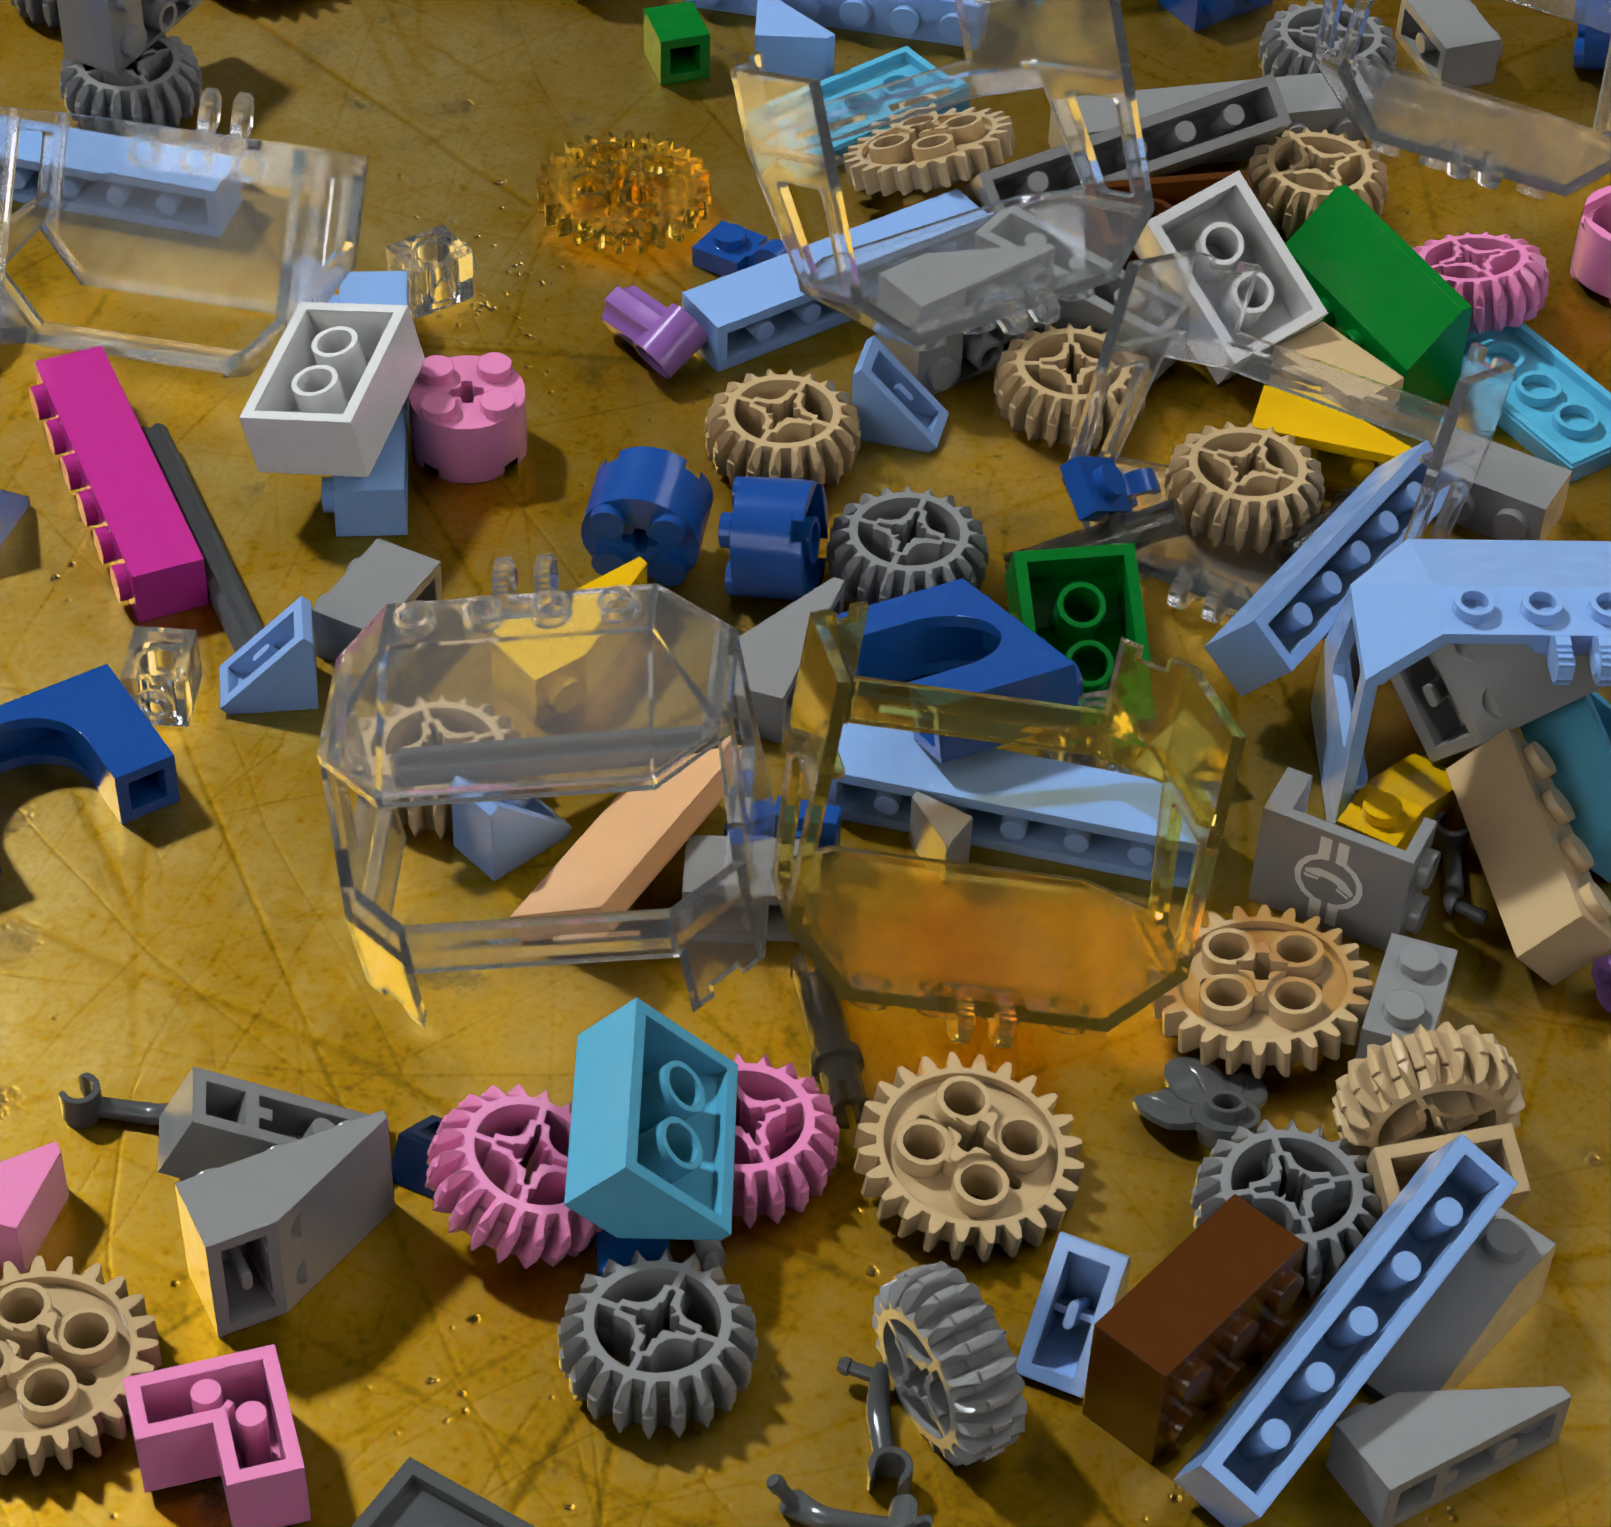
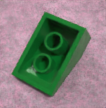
(1080, 603)

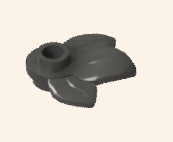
(1204, 1101)

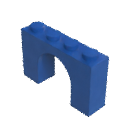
(970, 648)
(98, 732)

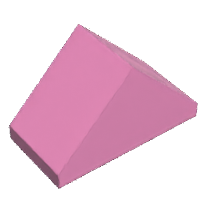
(30, 1201)

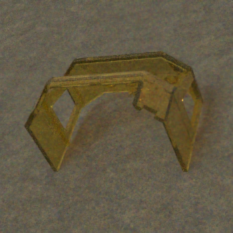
(993, 937)

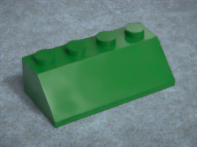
(1383, 294)

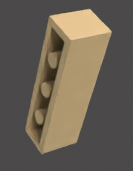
(1532, 856)

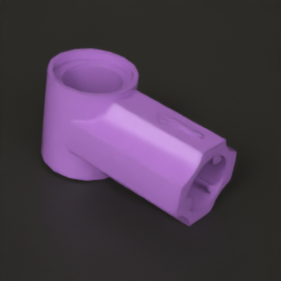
(658, 333)

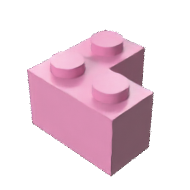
(225, 1421)

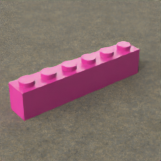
(118, 485)

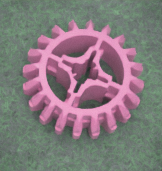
(1494, 274)
(781, 1141)
(504, 1176)

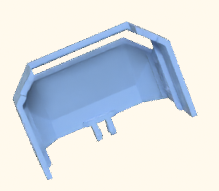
(1453, 593)

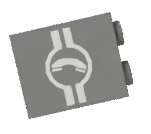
(1339, 872)

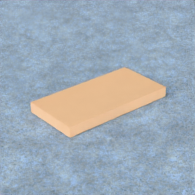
(628, 845)

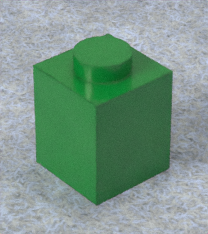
(676, 43)

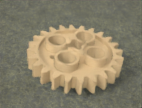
(929, 151)
(1267, 993)
(968, 1156)
(45, 1360)

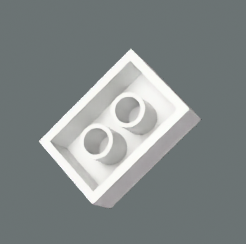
(1235, 228)
(333, 389)

